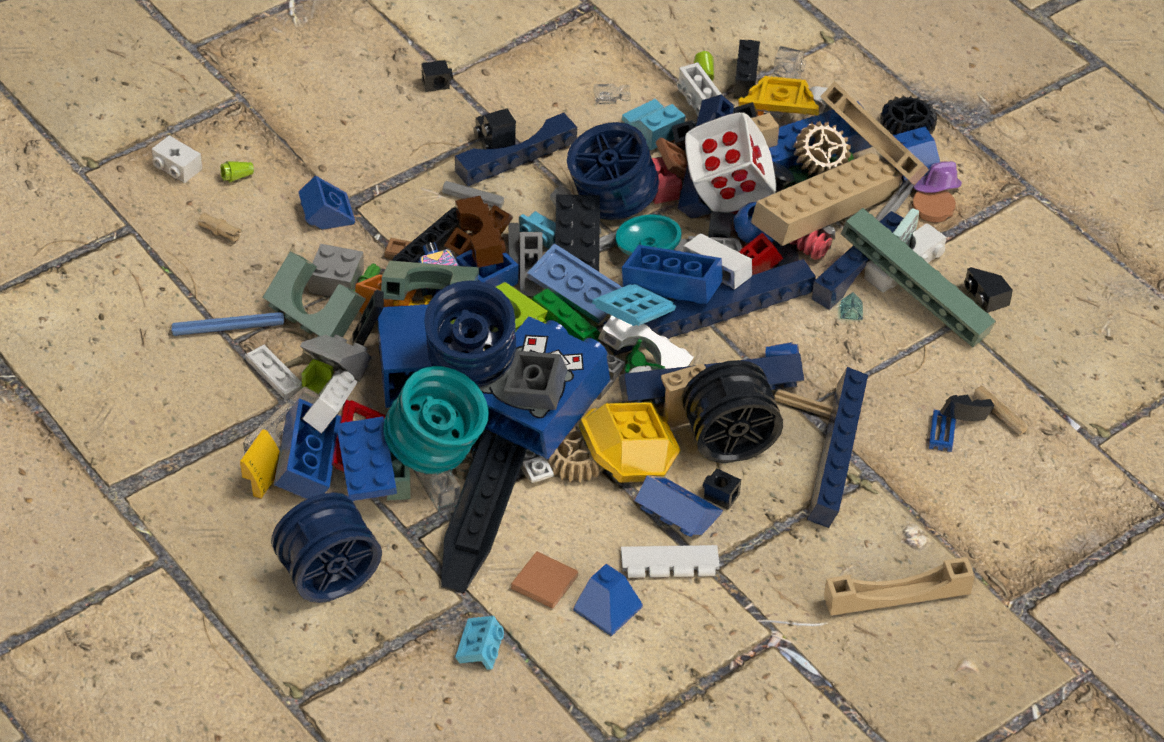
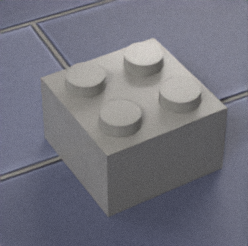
(335, 267)

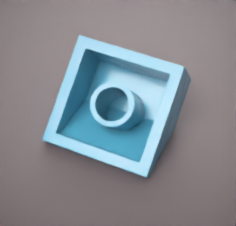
(658, 124)

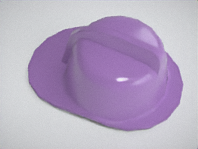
(939, 178)

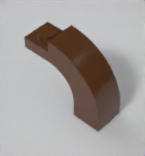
(460, 241)

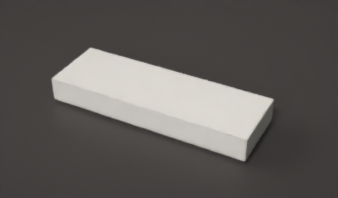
(274, 371)

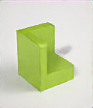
(316, 375)

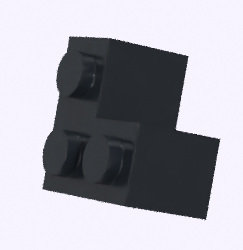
(496, 129)

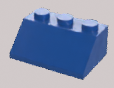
(677, 505)

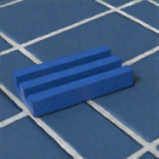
(941, 443)

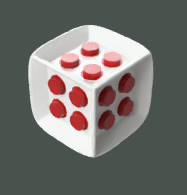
(730, 162)

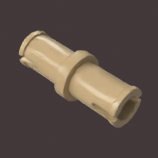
(219, 227)

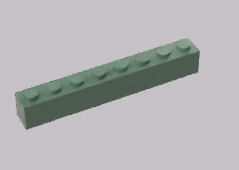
(918, 277)

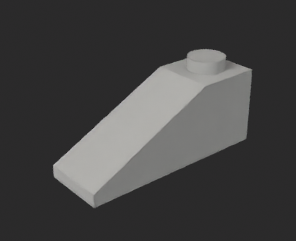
(529, 255)

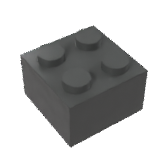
(535, 380)

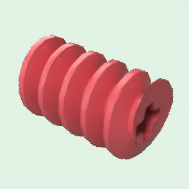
(813, 244)

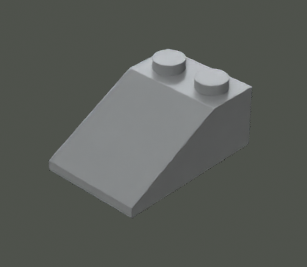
(338, 354)

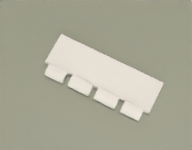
(661, 559)

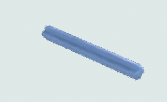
(228, 323)

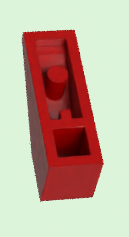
(762, 253)

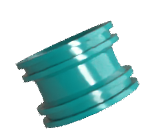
(435, 420)

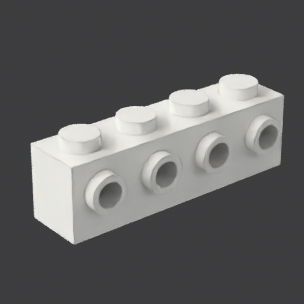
(695, 85)

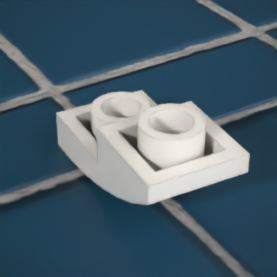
(536, 467)

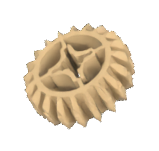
(826, 139)
(574, 459)

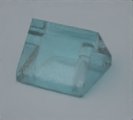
(851, 307)

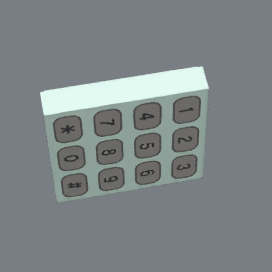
(907, 226)

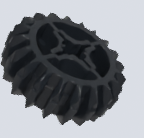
(908, 114)

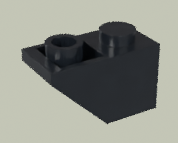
(988, 288)

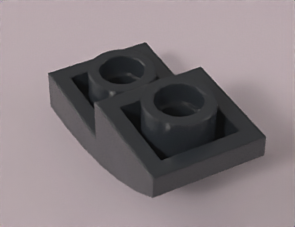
(964, 409)

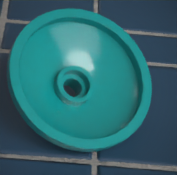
(648, 231)

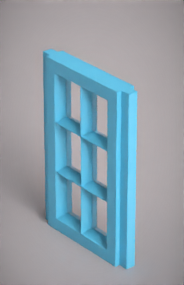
(639, 299)

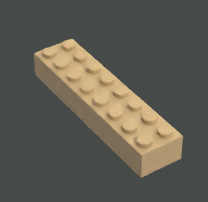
(826, 198)

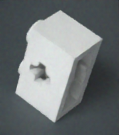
(176, 159)

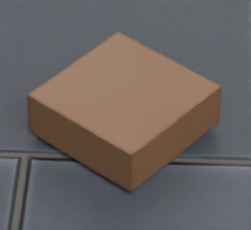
(394, 247)

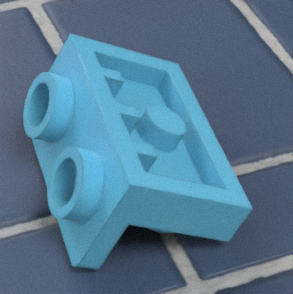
(539, 223)
(480, 641)

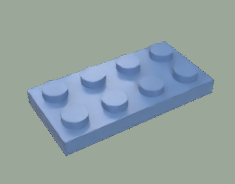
(572, 281)

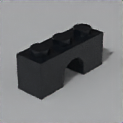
(746, 67)

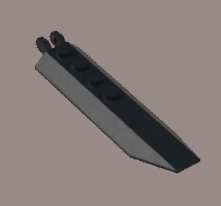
(480, 510)

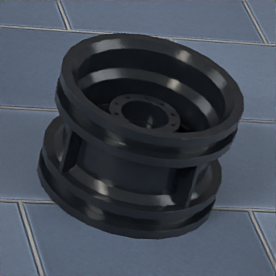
(732, 411)

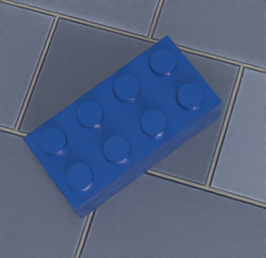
(673, 273)
(305, 454)

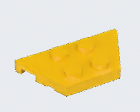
(782, 96)

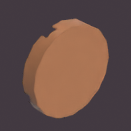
(934, 206)

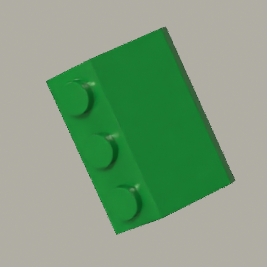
(565, 316)

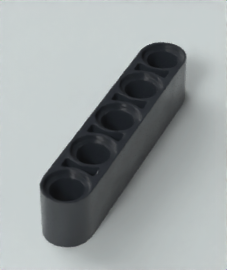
(438, 233)

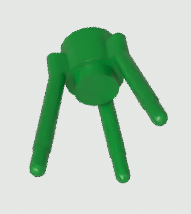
(637, 359)

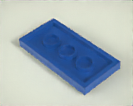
(366, 459)

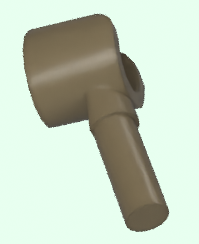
(305, 357)

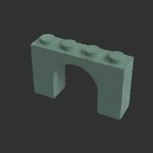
(407, 276)
(286, 295)

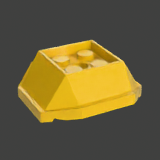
(630, 440)

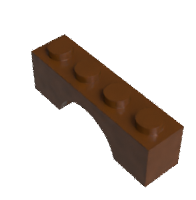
(486, 244)

